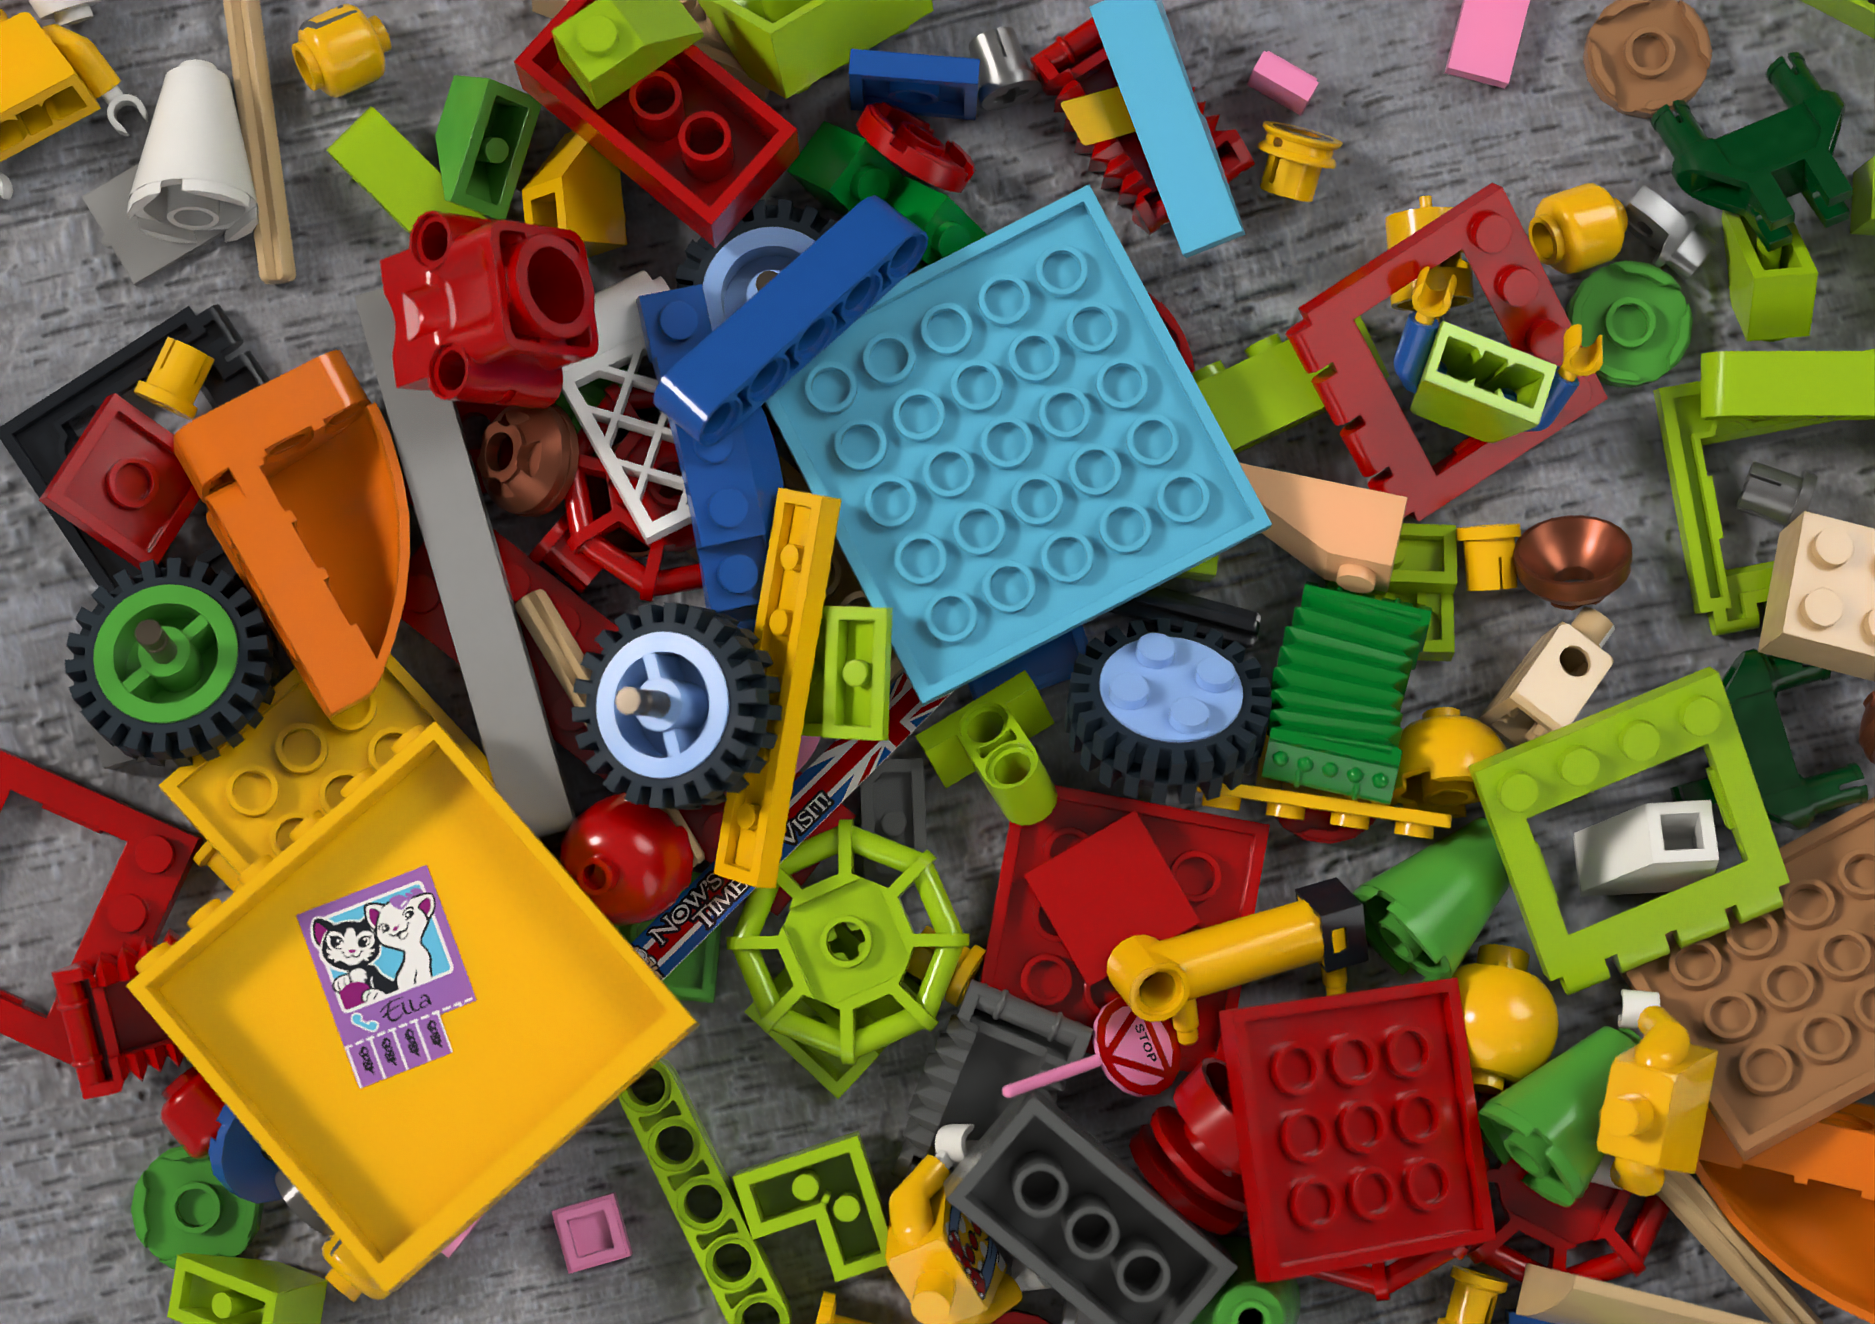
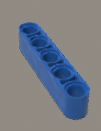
(790, 321)

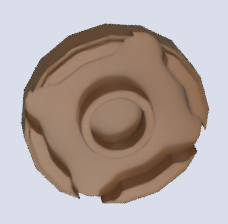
(1647, 55)

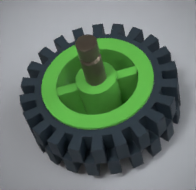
(172, 662)

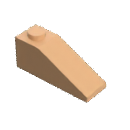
(1332, 527)

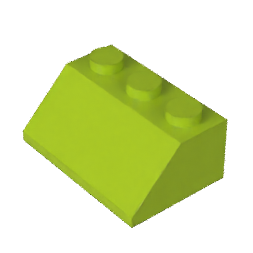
(801, 41)

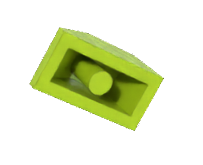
(622, 42)
(1767, 289)
(243, 1292)

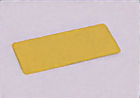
(1099, 116)

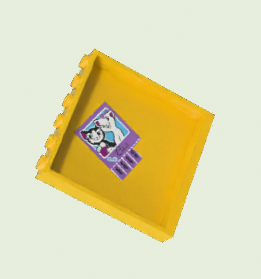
(411, 1005)

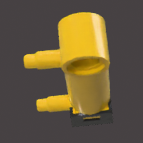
(1319, 927)

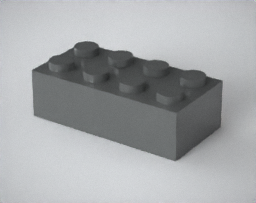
(1086, 1219)

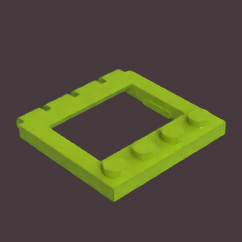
(1728, 594)
(1599, 753)

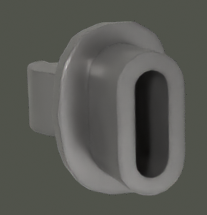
(1668, 231)

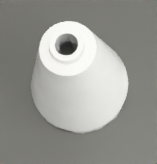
(194, 161)

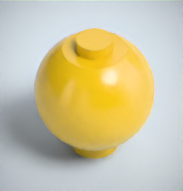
(1506, 1017)

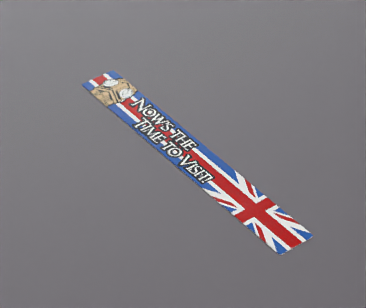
(813, 799)

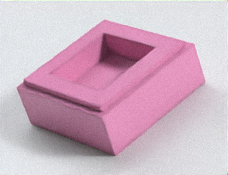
(1283, 82)
(592, 1232)

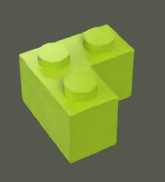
(822, 1184)

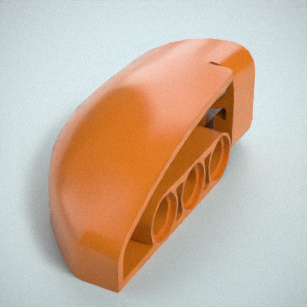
(310, 519)
(1805, 1203)

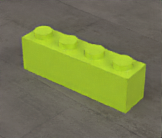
(1265, 391)

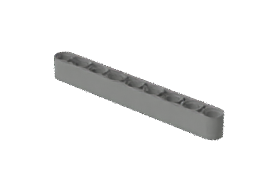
(472, 587)

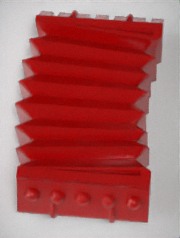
(1079, 67)
(108, 1024)

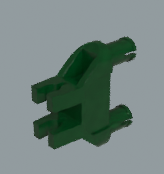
(1767, 160)
(1787, 796)

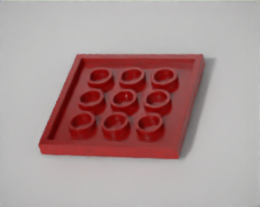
(1210, 856)
(1356, 1128)

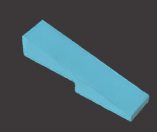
(1168, 122)

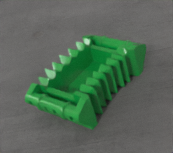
(1343, 692)

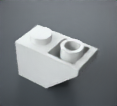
(1647, 849)

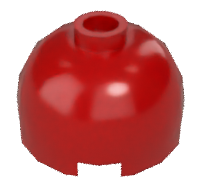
(628, 859)

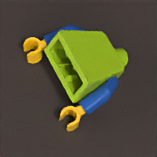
(1478, 382)

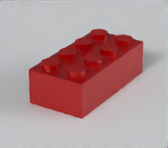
(678, 133)

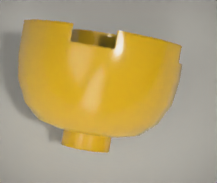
(1436, 761)

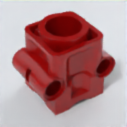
(489, 309)

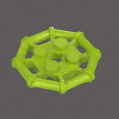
(882, 955)

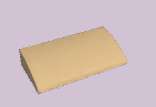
(1580, 1300)

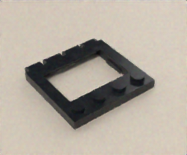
(44, 435)

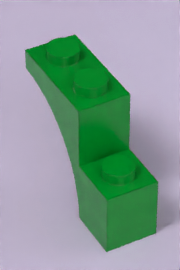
(847, 169)

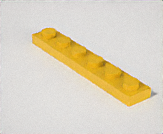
(789, 631)

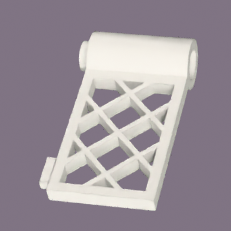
(620, 344)

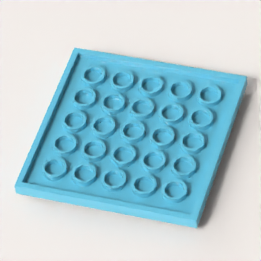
(1014, 446)

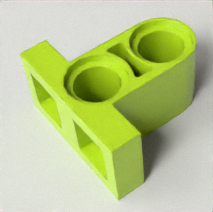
(994, 741)

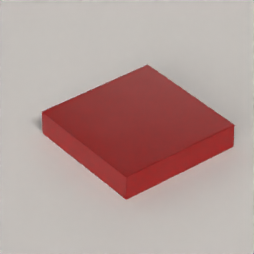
(124, 484)
(1108, 892)

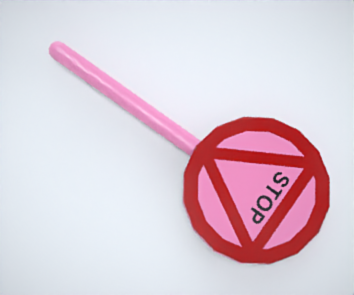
(1132, 1052)

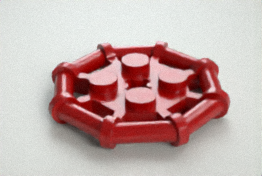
(588, 535)
(1563, 1227)

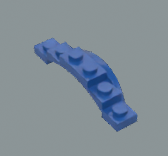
(726, 485)

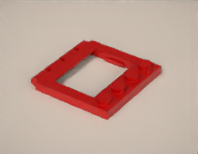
(1355, 387)
(135, 898)

